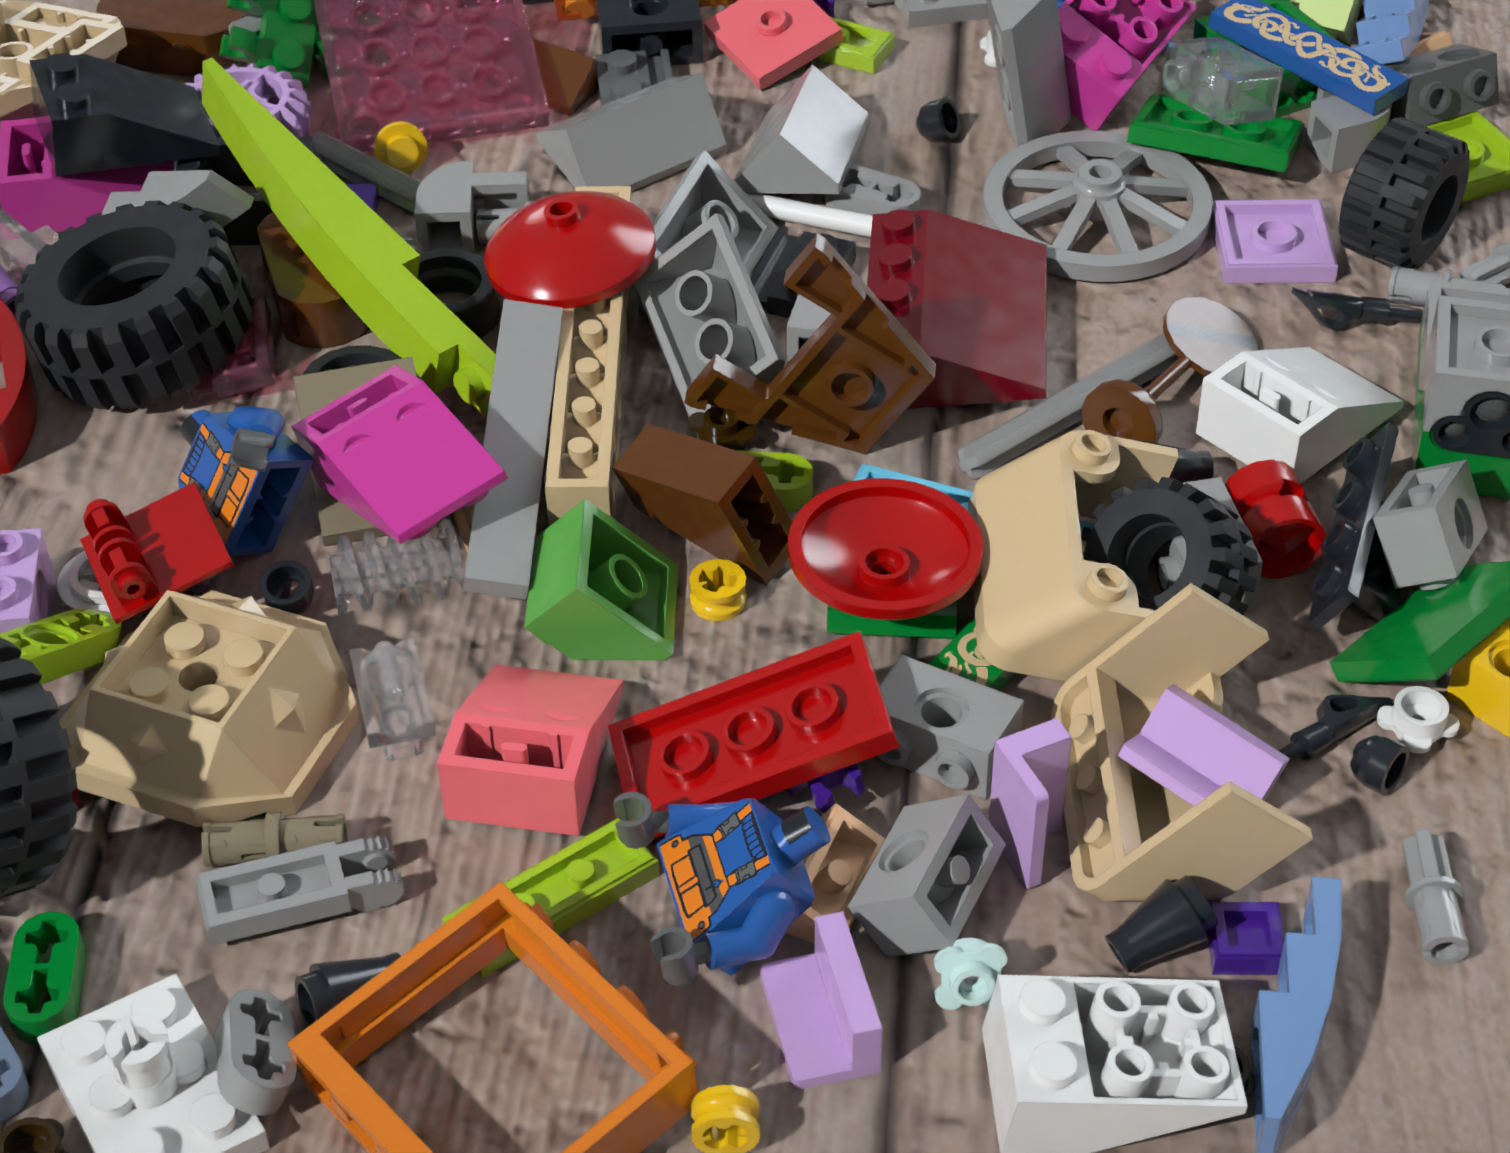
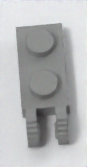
(298, 888)

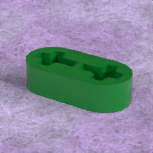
(30, 976)

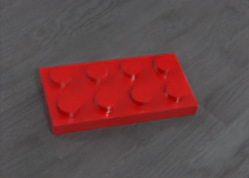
(758, 730)

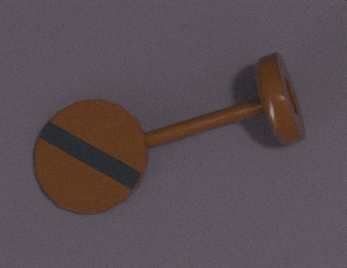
(1202, 337)

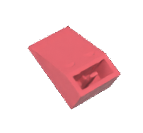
(527, 749)

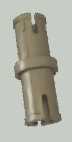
(255, 839)

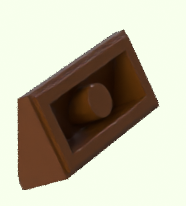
(566, 76)

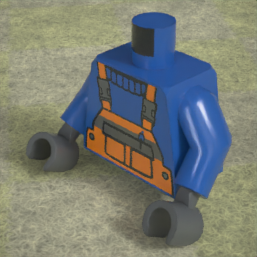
(245, 476)
(730, 875)

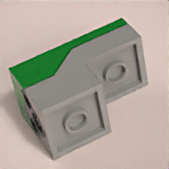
(1465, 383)

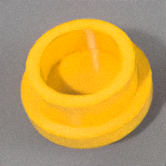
(401, 146)

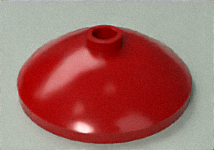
(570, 249)
(885, 549)

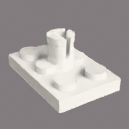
(147, 1078)

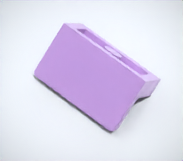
(1200, 750)
(1029, 794)
(824, 1009)

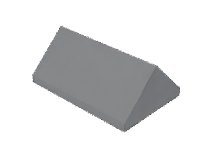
(1030, 67)
(637, 136)
(805, 140)
(701, 194)
(706, 307)

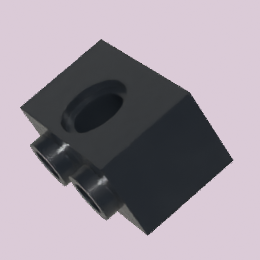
(652, 27)

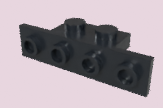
(1354, 559)

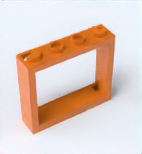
(443, 962)

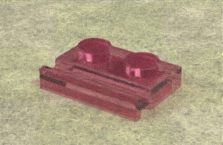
(250, 365)

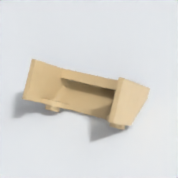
(1035, 594)
(1121, 823)

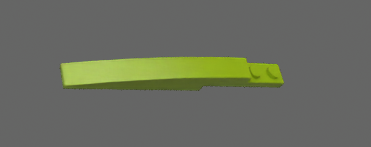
(350, 244)

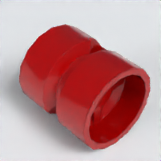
(1277, 517)

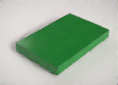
(1179, 128)
(1430, 629)

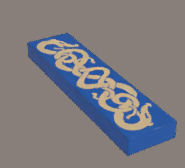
(1309, 54)

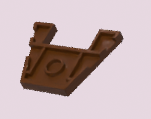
(846, 377)

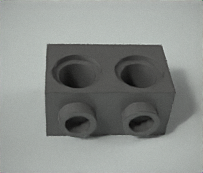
(1446, 84)

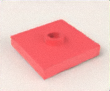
(772, 36)

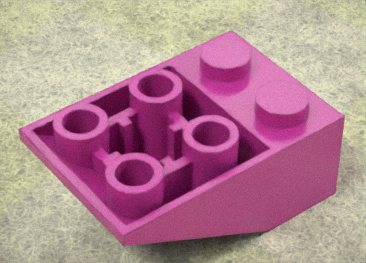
(1112, 47)
(39, 197)
(397, 455)

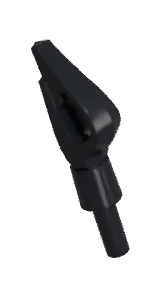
(1352, 307)
(1337, 718)

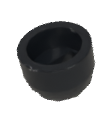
(938, 120)
(277, 584)
(1379, 763)

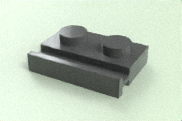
(628, 72)

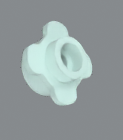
(963, 960)

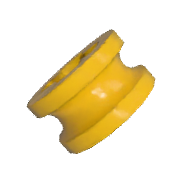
(717, 590)
(725, 1120)

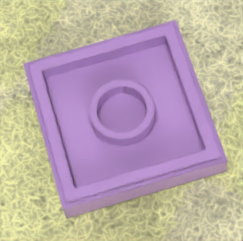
(1273, 241)

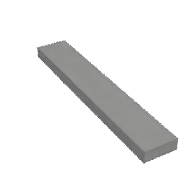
(516, 439)

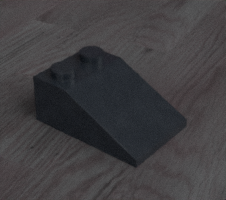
(114, 115)

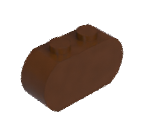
(172, 33)
(304, 299)

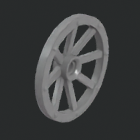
(1099, 193)

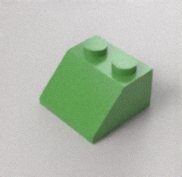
(601, 590)

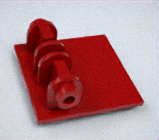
(152, 549)

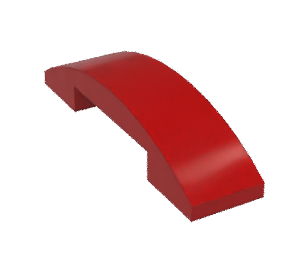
(19, 397)

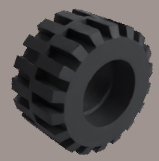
(1404, 194)
(1156, 512)

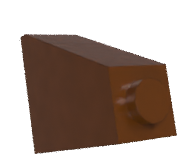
(708, 497)

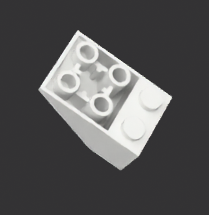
(1289, 408)
(1106, 1060)

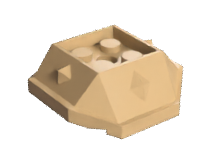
(40, 30)
(212, 711)

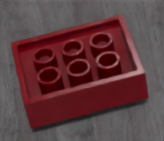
(968, 301)

